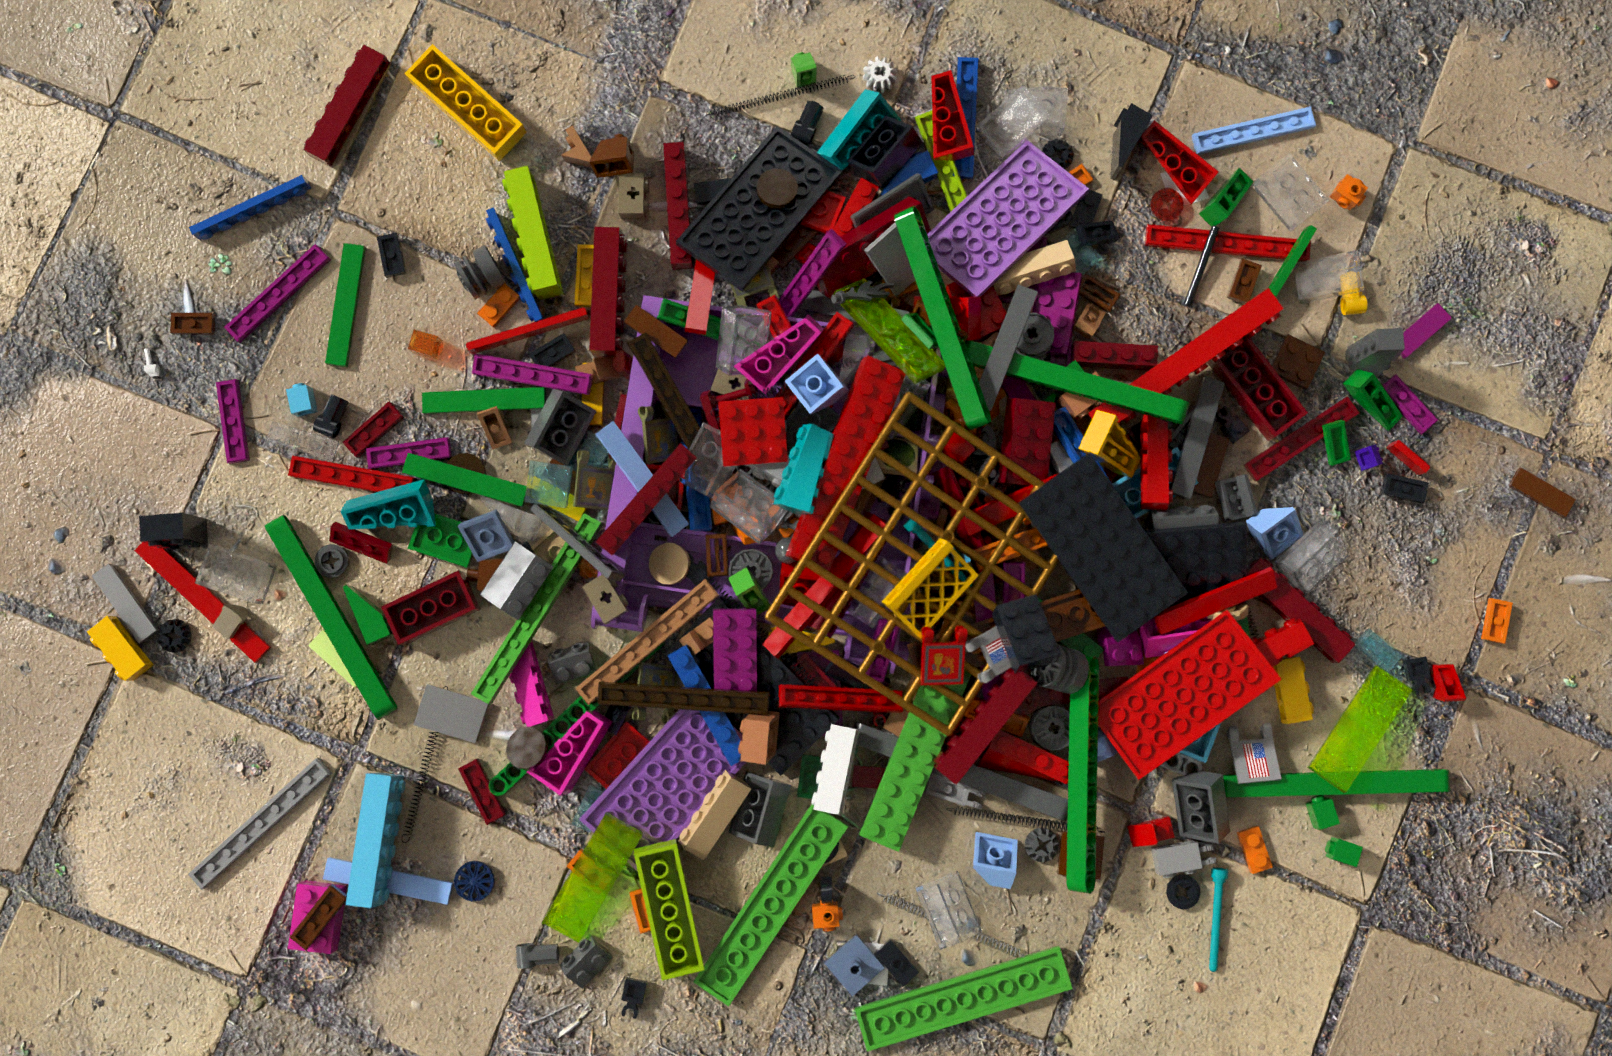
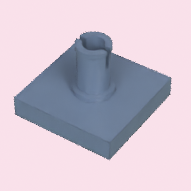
(486, 535)
(854, 965)

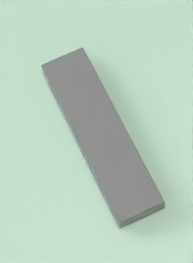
(125, 603)

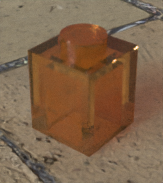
(425, 344)

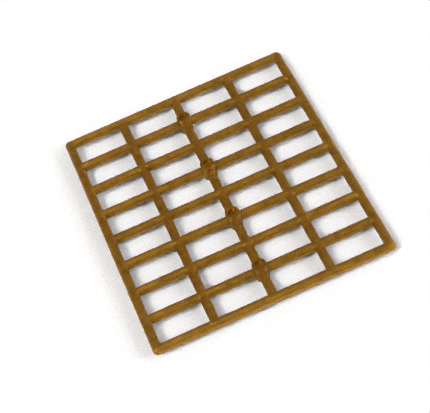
(901, 507)

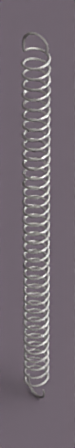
(922, 912)

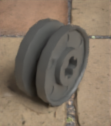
(1043, 340)
(753, 558)
(1041, 721)

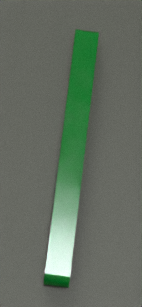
(942, 318)
(1086, 385)
(331, 617)
(553, 732)
(1083, 783)
(1365, 783)

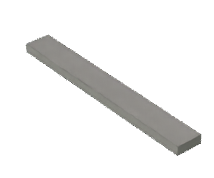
(259, 823)

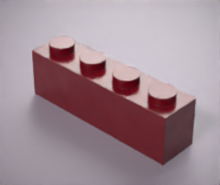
(1114, 355)

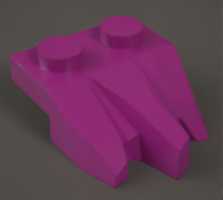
(1126, 652)

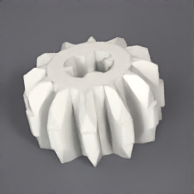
(879, 81)

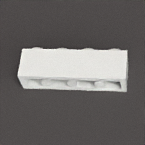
(836, 769)

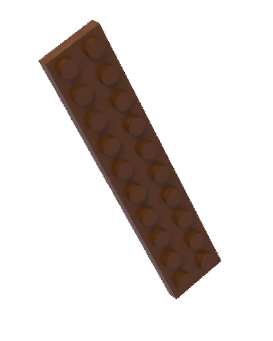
(1066, 616)

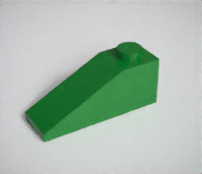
(1226, 198)
(1372, 396)
(368, 616)

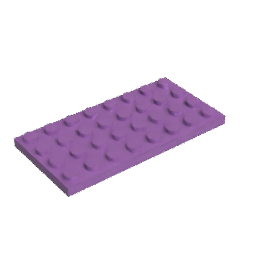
(1003, 218)
(665, 781)

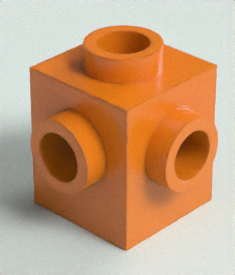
(1349, 192)
(826, 923)

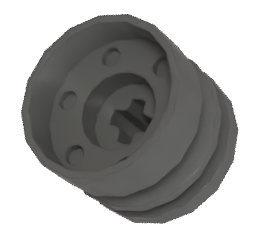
(479, 272)
(1064, 674)

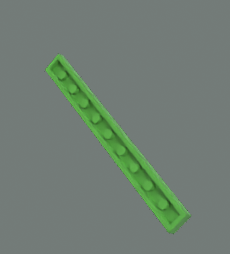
(534, 615)

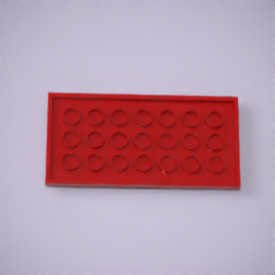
(1184, 694)

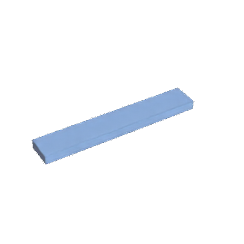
(1253, 130)
(638, 475)
(399, 883)

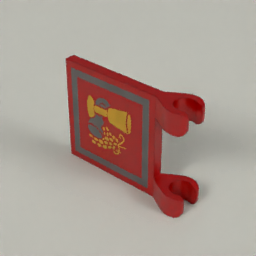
(943, 661)

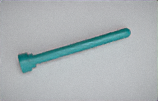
(914, 527)
(1219, 877)

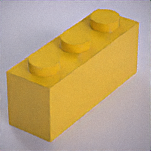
(119, 648)
(1293, 691)

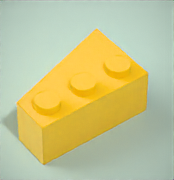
(1109, 445)

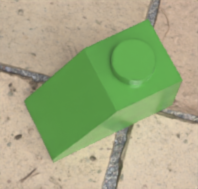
(803, 69)
(749, 591)

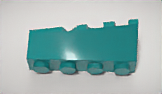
(855, 127)
(803, 470)
(397, 506)

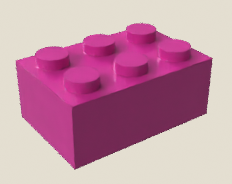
(306, 897)

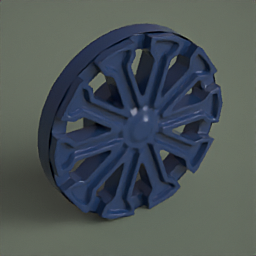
(474, 881)

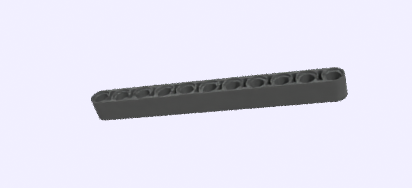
(977, 777)

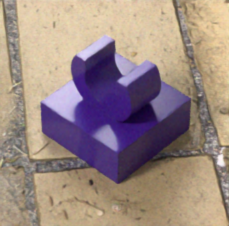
(1368, 457)

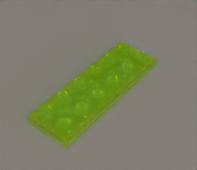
(893, 335)
(1359, 729)
(592, 877)

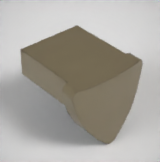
(230, 620)

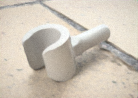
(150, 368)

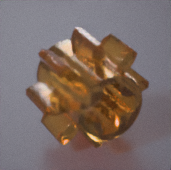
(587, 570)

